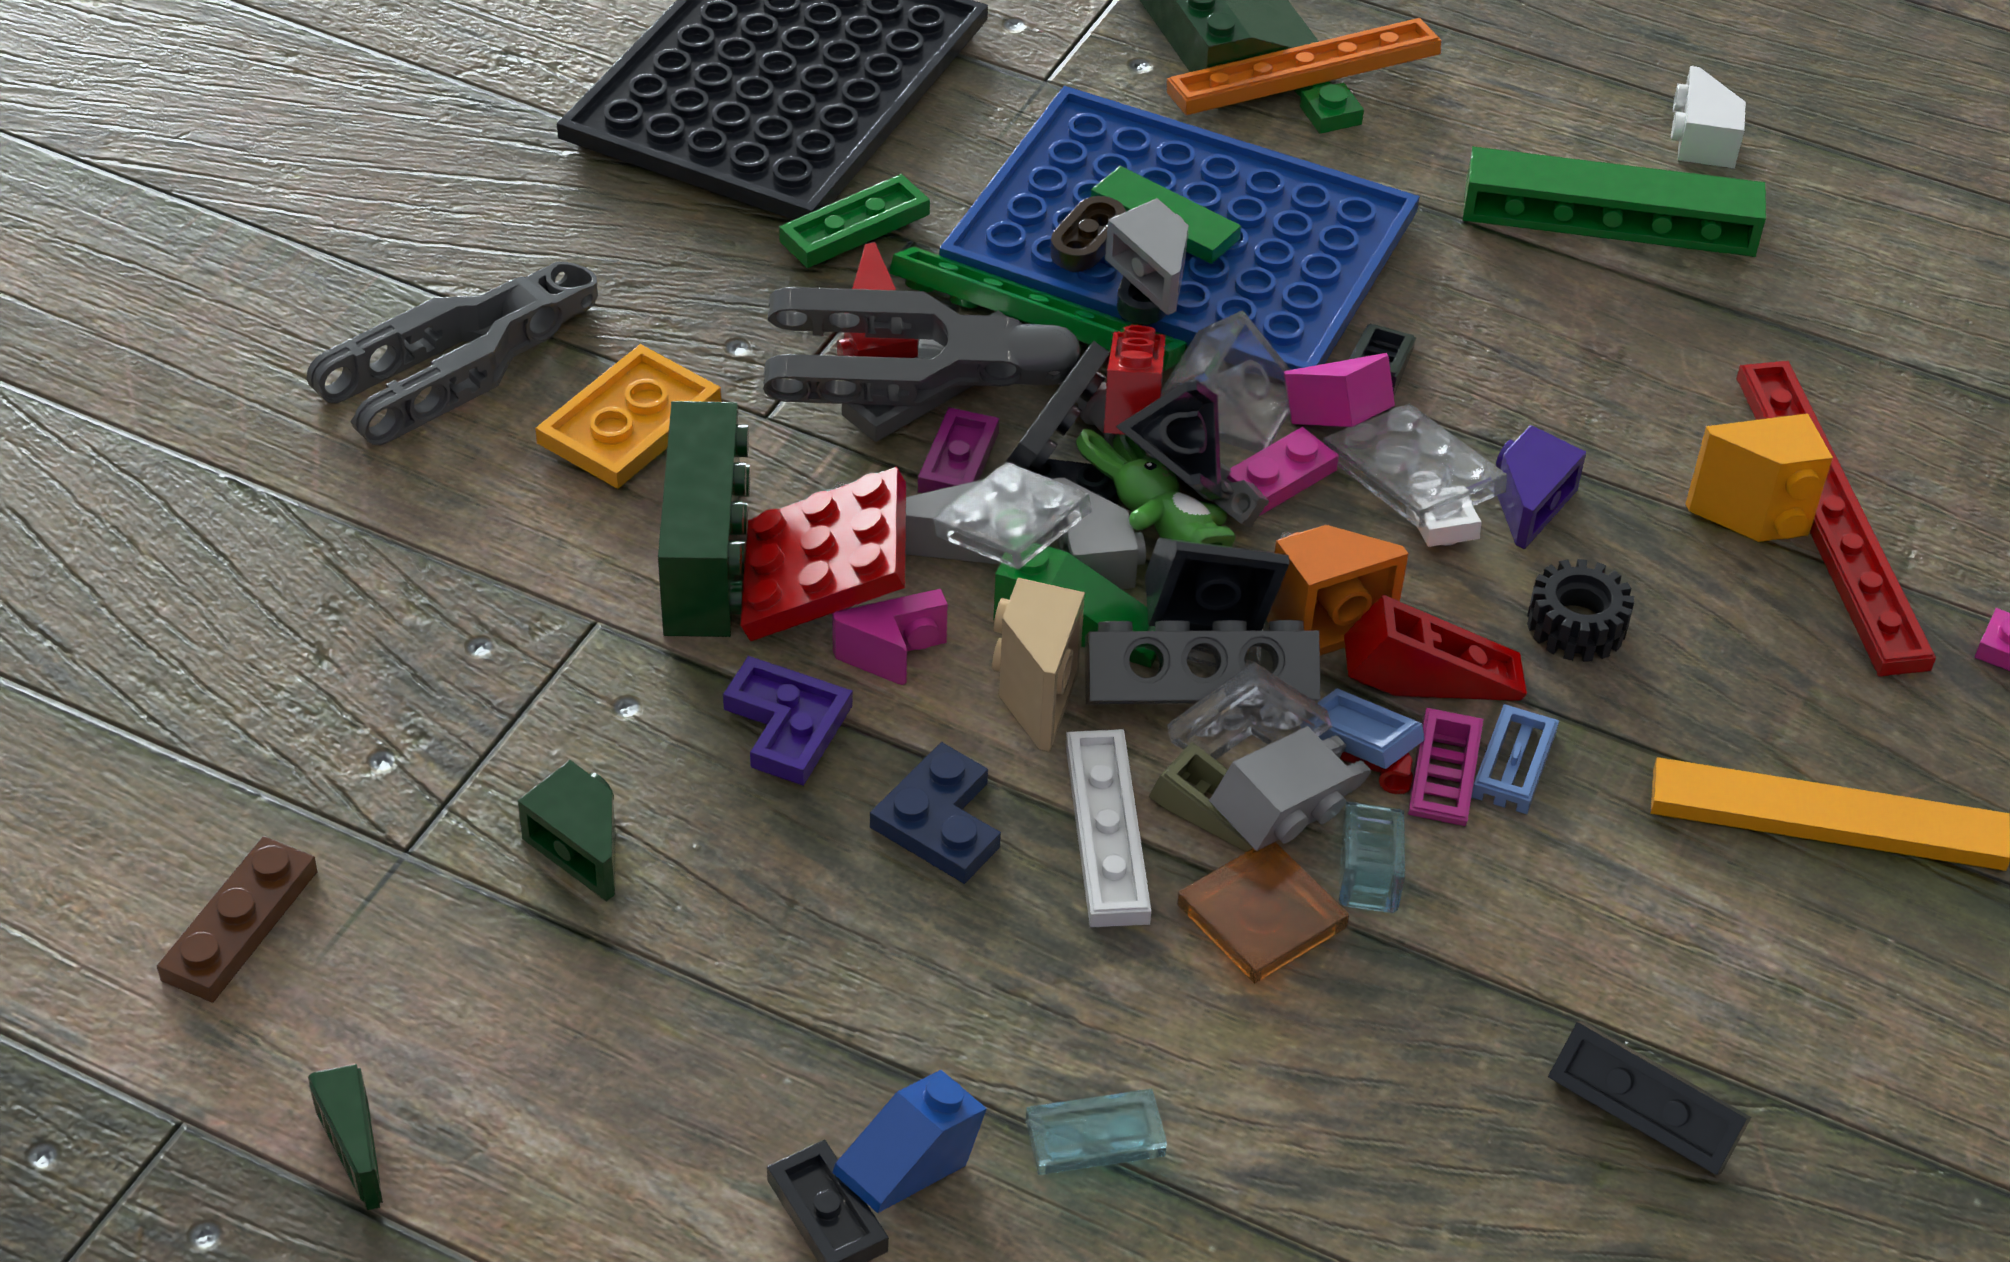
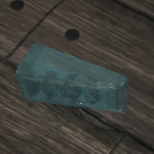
(1372, 862)

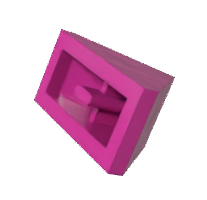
(1340, 391)

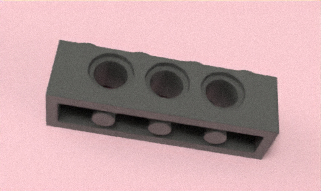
(1112, 680)

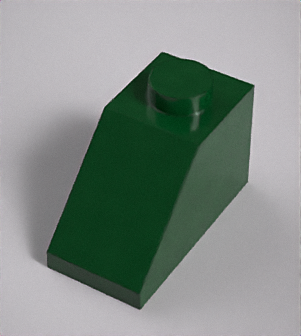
(573, 825)

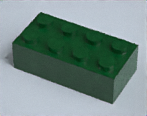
(703, 519)

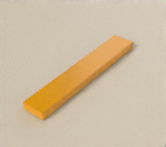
(1831, 813)

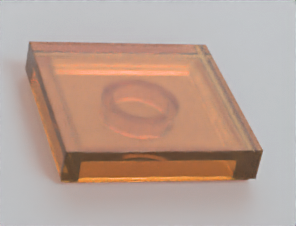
(1262, 910)

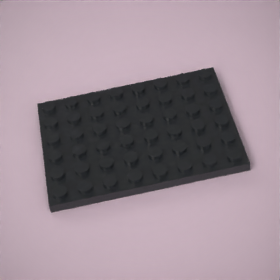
(770, 93)

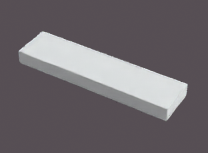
(1107, 829)

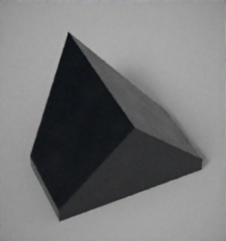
(1182, 435)

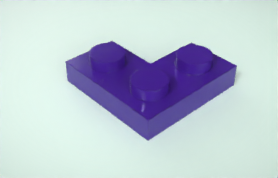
(798, 713)

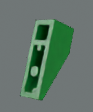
(1102, 598)

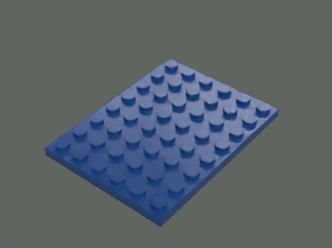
(1304, 244)

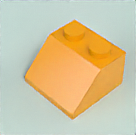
(1761, 476)

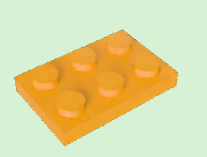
(623, 415)

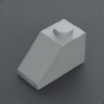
(1150, 251)
(1105, 541)

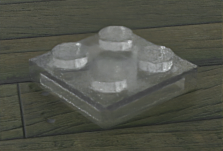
(1012, 515)

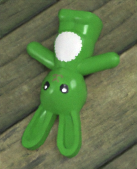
(1154, 492)

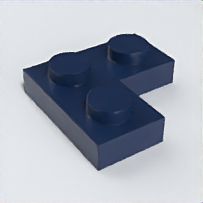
(928, 815)

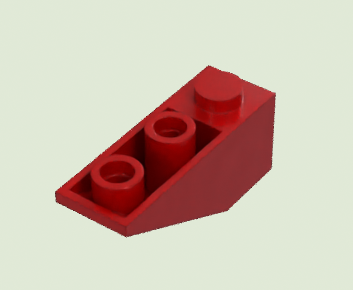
(1133, 374)

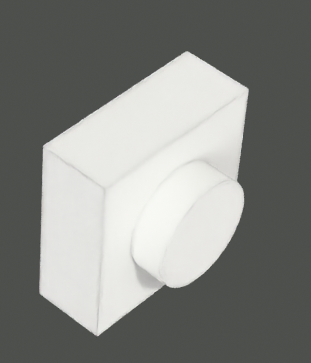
(1453, 529)

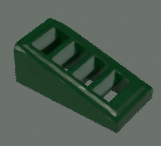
(345, 1116)

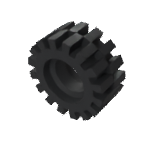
(1578, 631)

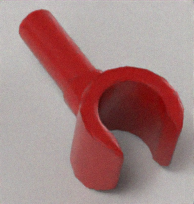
(1395, 778)

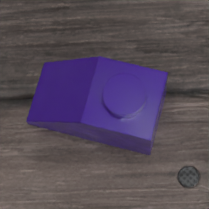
(1540, 481)

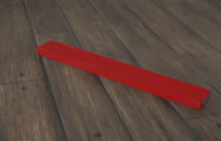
(1846, 539)

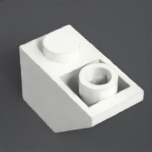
(1707, 121)

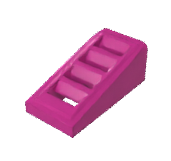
(1452, 730)

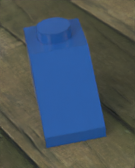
(912, 1142)

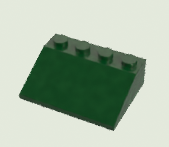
(1227, 30)

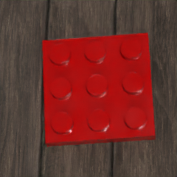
(824, 554)

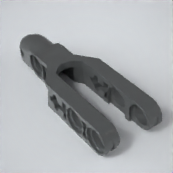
(495, 323)
(975, 353)

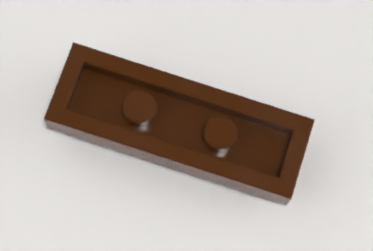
(237, 919)

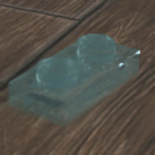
(1095, 1131)

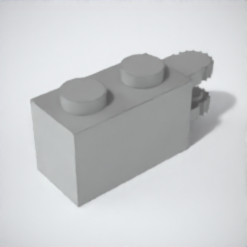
(1287, 787)

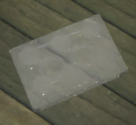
(1416, 465)

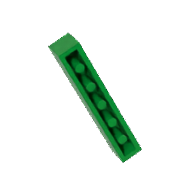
(1615, 201)

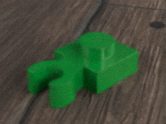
(1330, 106)

